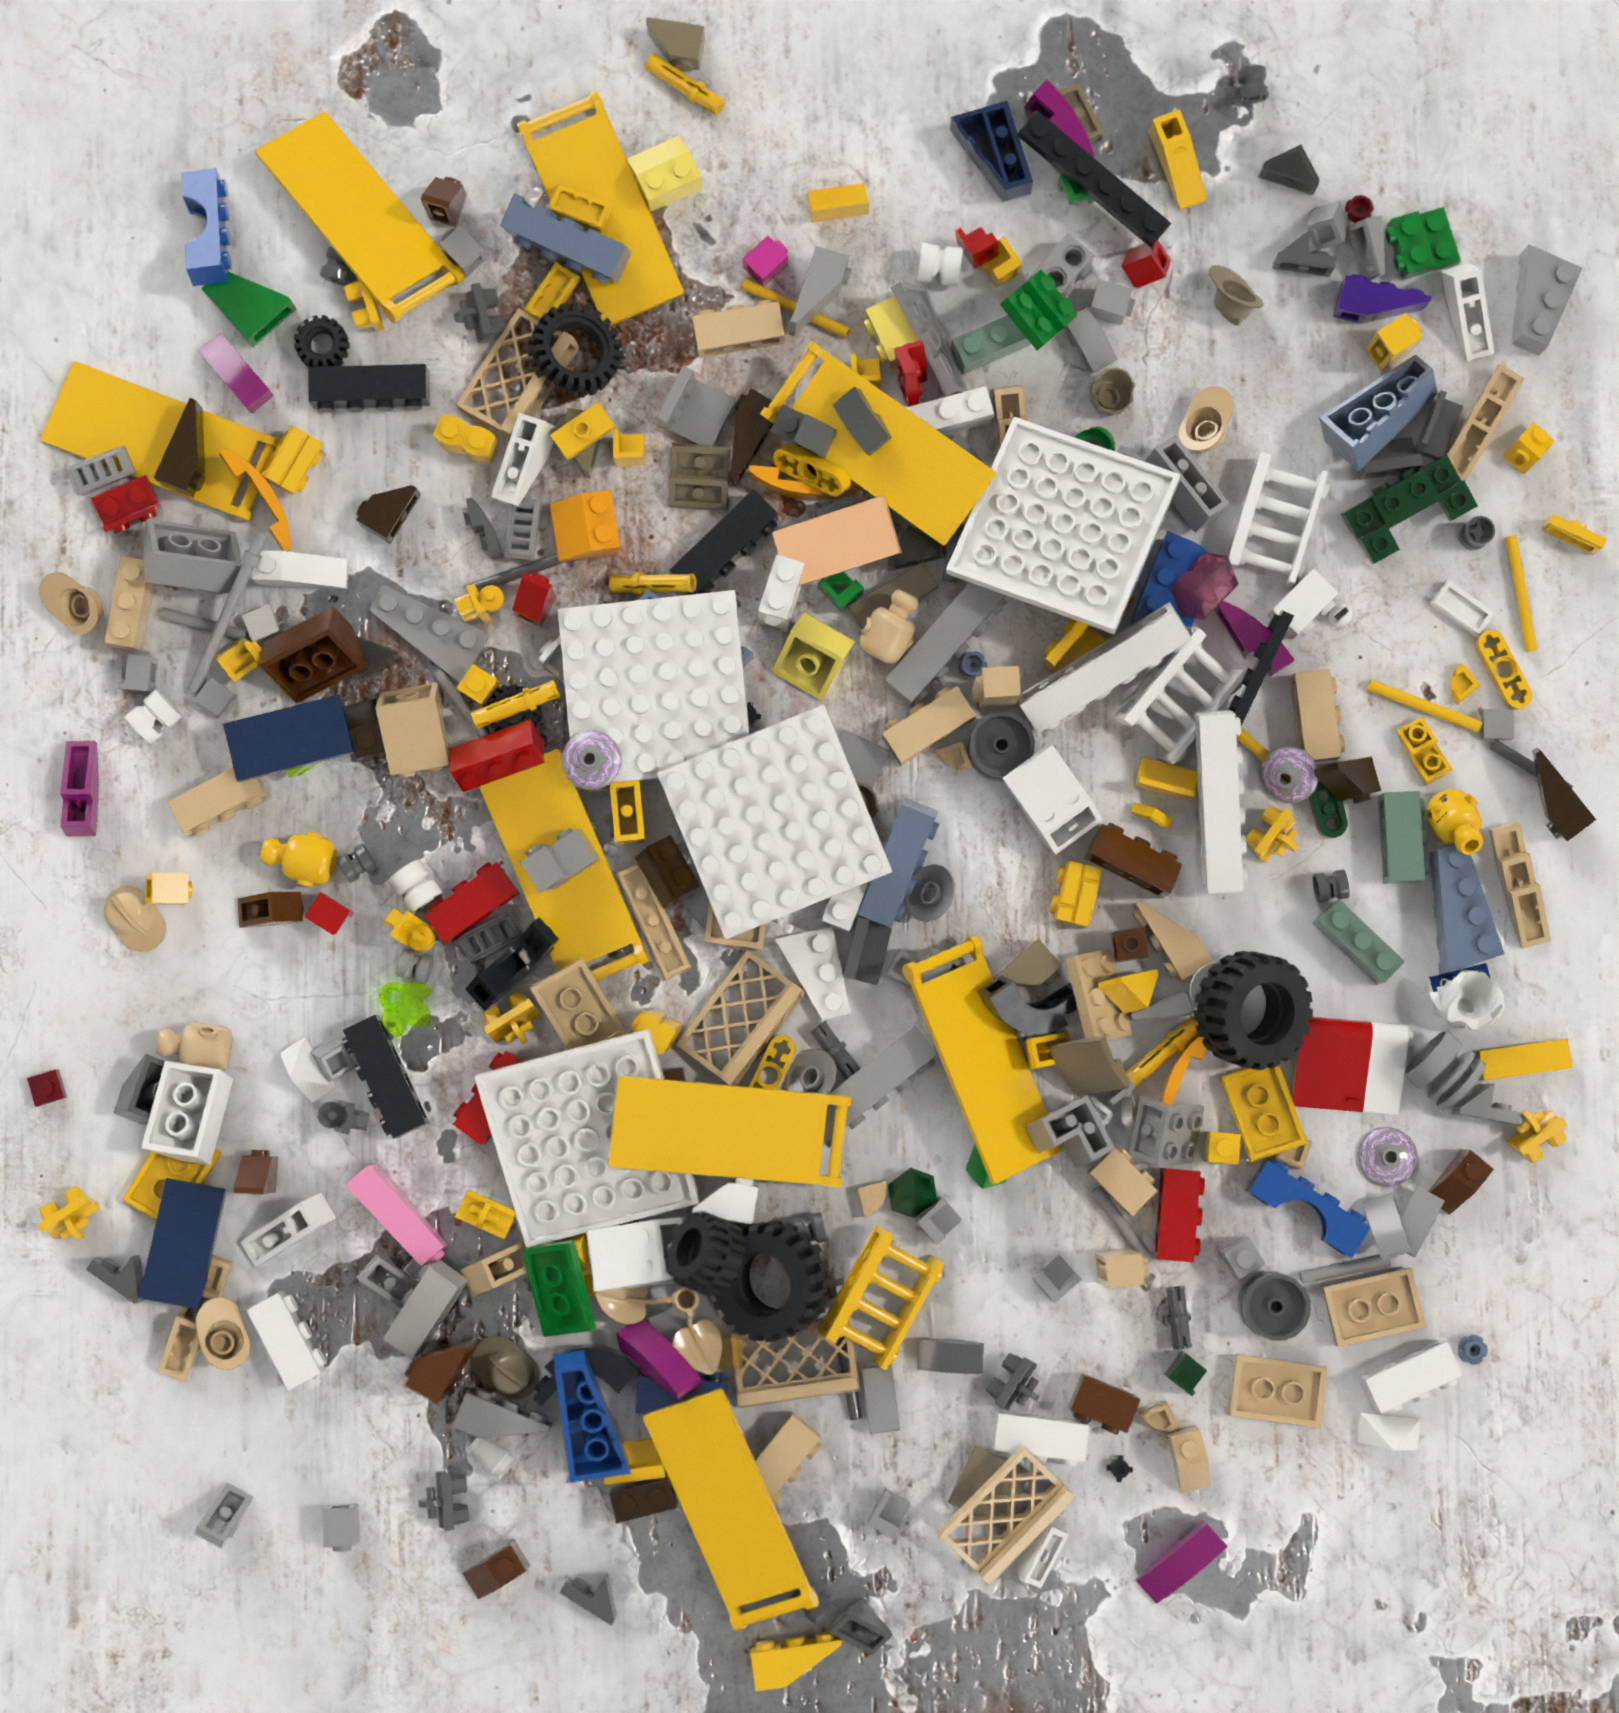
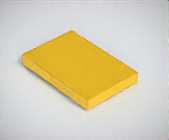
(1263, 1112)
(148, 1186)

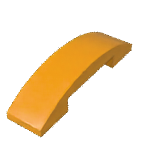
(239, 468)
(769, 479)
(1194, 1049)

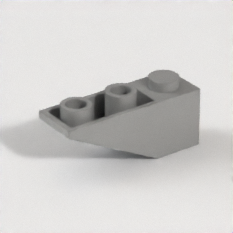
(488, 1418)

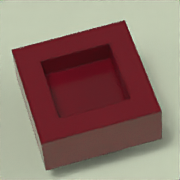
(47, 1088)

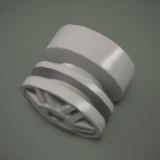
(1451, 1075)

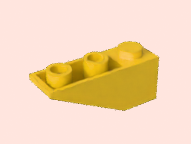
(1178, 158)
(785, 1662)

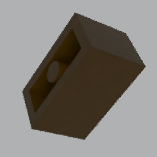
(667, 871)
(642, 1499)

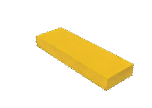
(1525, 1059)

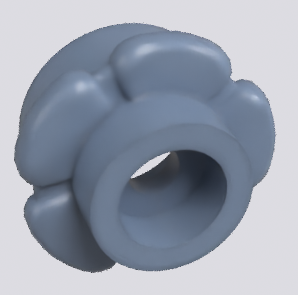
(968, 658)
(1464, 1349)

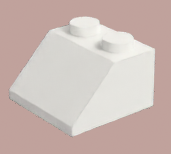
(732, 1201)

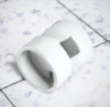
(940, 264)
(153, 716)
(413, 884)

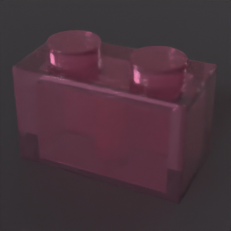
(1204, 586)

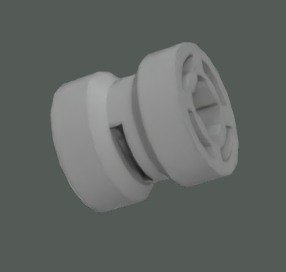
(415, 966)

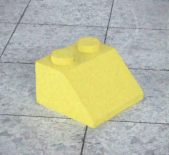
(665, 173)
(812, 656)

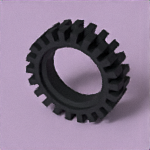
(555, 373)

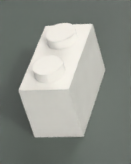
(1306, 601)

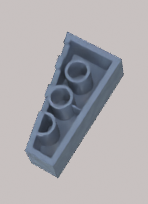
(565, 241)
(1378, 411)
(904, 853)
(1461, 912)

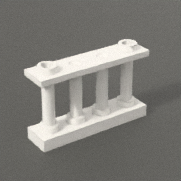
(1256, 499)
(1152, 690)

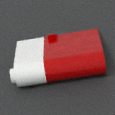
(1351, 1066)

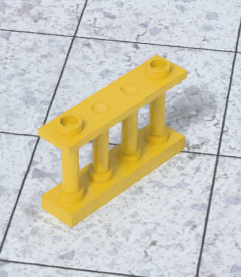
(852, 1298)

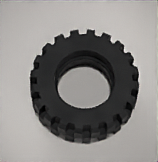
(1284, 1016)
(806, 1279)

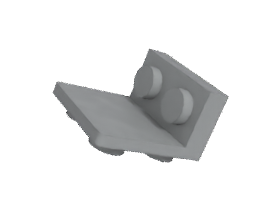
(695, 409)
(1166, 1132)

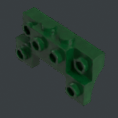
(1392, 504)

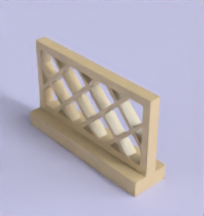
(534, 392)
(762, 1033)
(801, 1388)
(1020, 1529)

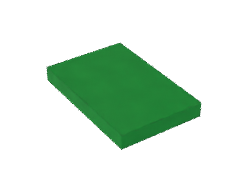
(559, 1288)

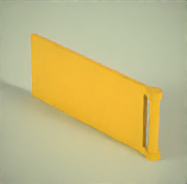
(593, 162)
(357, 213)
(106, 412)
(916, 470)
(587, 909)
(981, 1061)
(725, 1130)
(728, 1507)

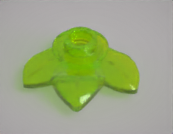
(408, 1009)

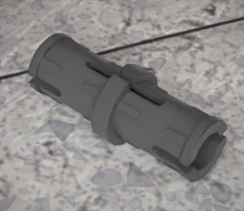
(836, 1049)
(1178, 1317)

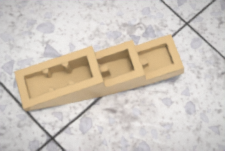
(1483, 420)
(1519, 885)
(183, 1341)

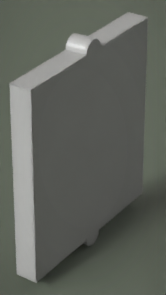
(864, 757)

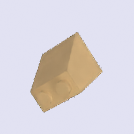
(413, 729)

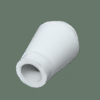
(492, 1457)

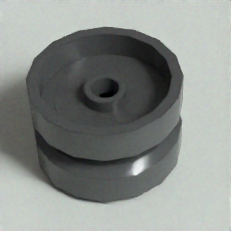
(993, 729)
(1289, 1296)

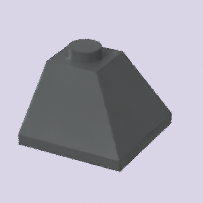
(140, 1090)

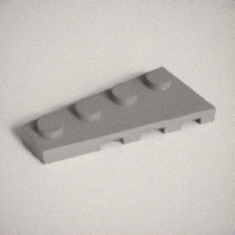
(926, 326)
(435, 634)

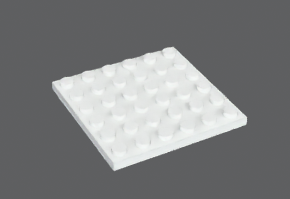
(1064, 525)
(656, 677)
(775, 821)
(555, 1136)

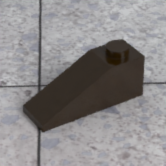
(749, 432)
(184, 458)
(1560, 803)

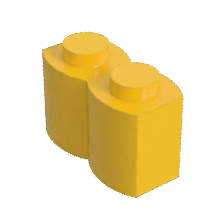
(460, 438)

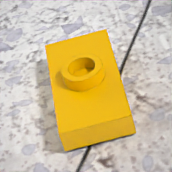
(580, 207)
(553, 291)
(582, 431)
(1574, 533)

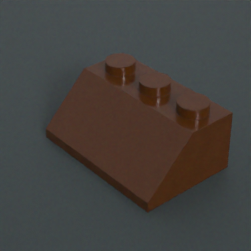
(313, 655)
(1134, 860)
(437, 1371)

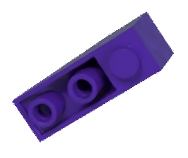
(1370, 301)

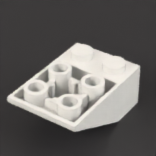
(1052, 799)
(631, 1254)

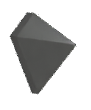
(861, 1628)

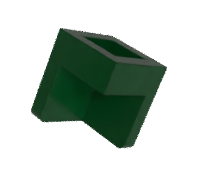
(912, 1192)
(1185, 1372)

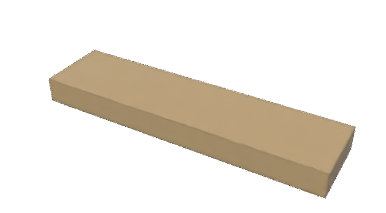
(654, 923)

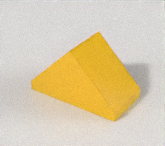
(1131, 991)
(1038, 1049)

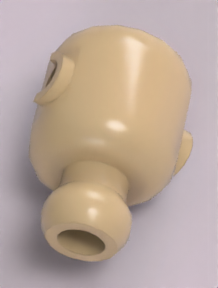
(889, 631)
(198, 1045)

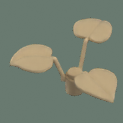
(697, 1344)

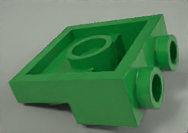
(1422, 243)
(1039, 309)

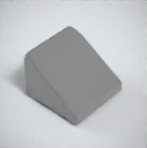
(333, 1059)

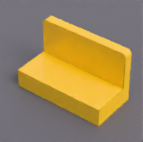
(838, 202)
(1166, 779)
(643, 1460)

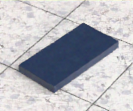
(288, 738)
(183, 1243)

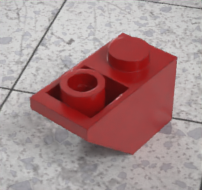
(534, 598)

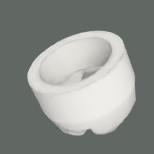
(1345, 620)

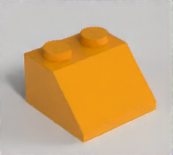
(585, 526)

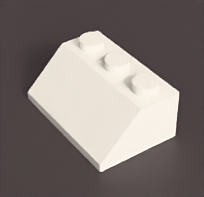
(187, 1112)

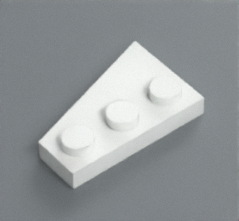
(818, 968)

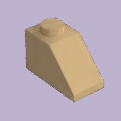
(495, 1270)
(1189, 1459)

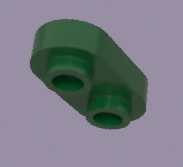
(1328, 809)

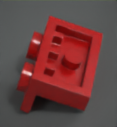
(911, 371)
(126, 504)

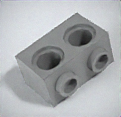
(1058, 268)

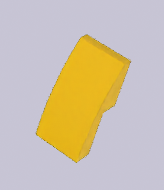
(1423, 751)

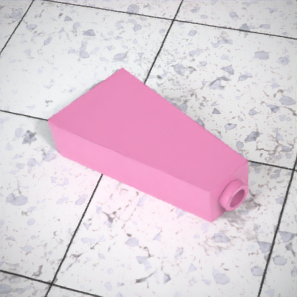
(397, 1214)

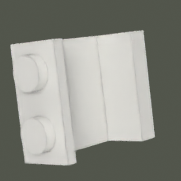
(781, 593)

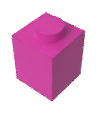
(766, 260)

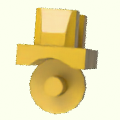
(367, 316)
(477, 603)
(1280, 824)
(410, 930)
(514, 1022)
(1536, 1130)
(486, 1214)
(70, 1218)

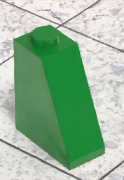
(250, 306)

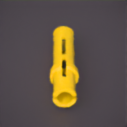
(692, 89)
(640, 583)
(515, 704)
(1163, 1051)

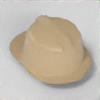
(1207, 420)
(70, 603)
(134, 923)
(222, 1333)

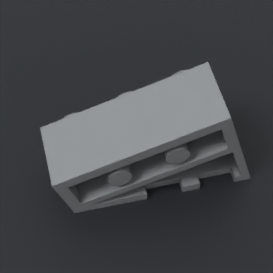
(1542, 296)

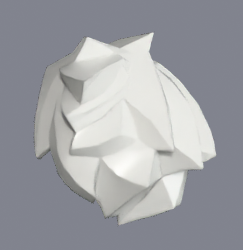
(1469, 1000)

